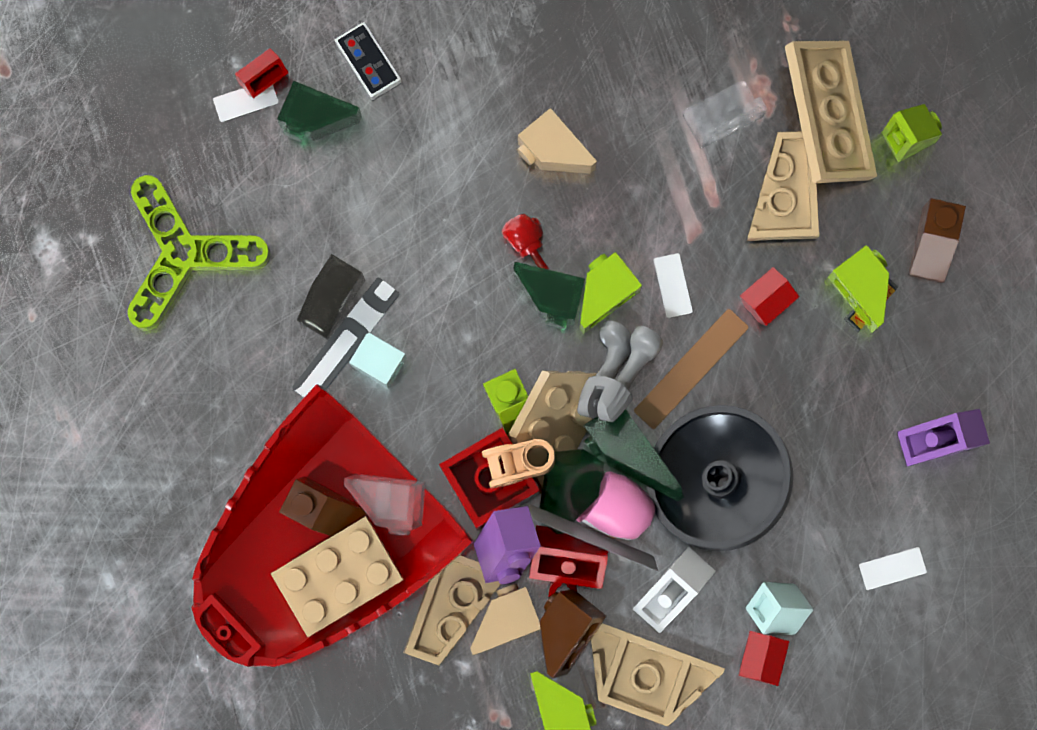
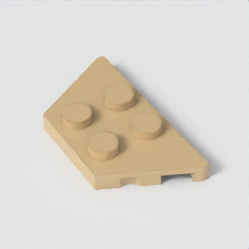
(552, 415)
(647, 675)

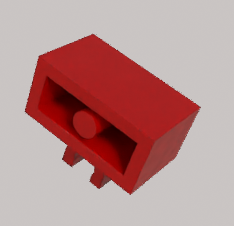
(567, 561)

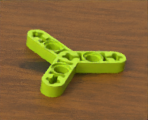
(177, 268)

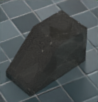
(330, 296)

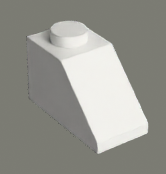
(674, 590)

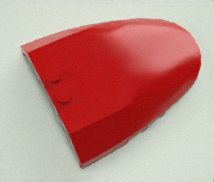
(234, 590)

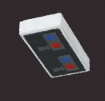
(367, 61)

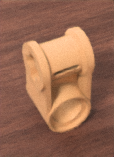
(516, 462)

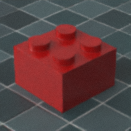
(471, 476)

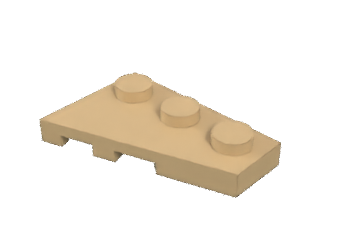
(787, 196)
(448, 609)

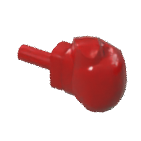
(524, 237)

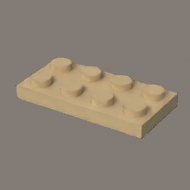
(830, 111)

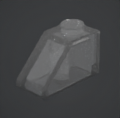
(389, 501)

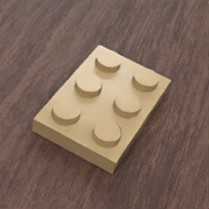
(337, 576)

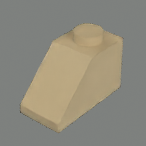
(554, 146)
(506, 619)

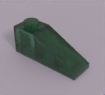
(630, 452)

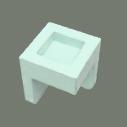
(378, 360)
(779, 608)

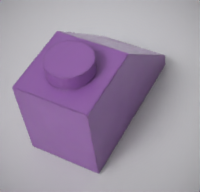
(943, 437)

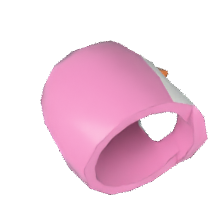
(620, 510)

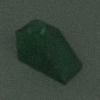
(314, 114)
(551, 293)
(571, 484)

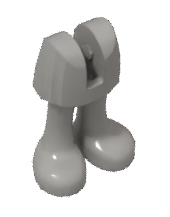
(603, 393)

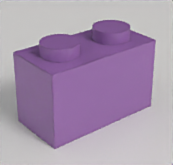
(506, 545)

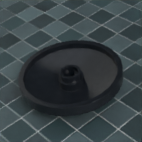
(717, 445)

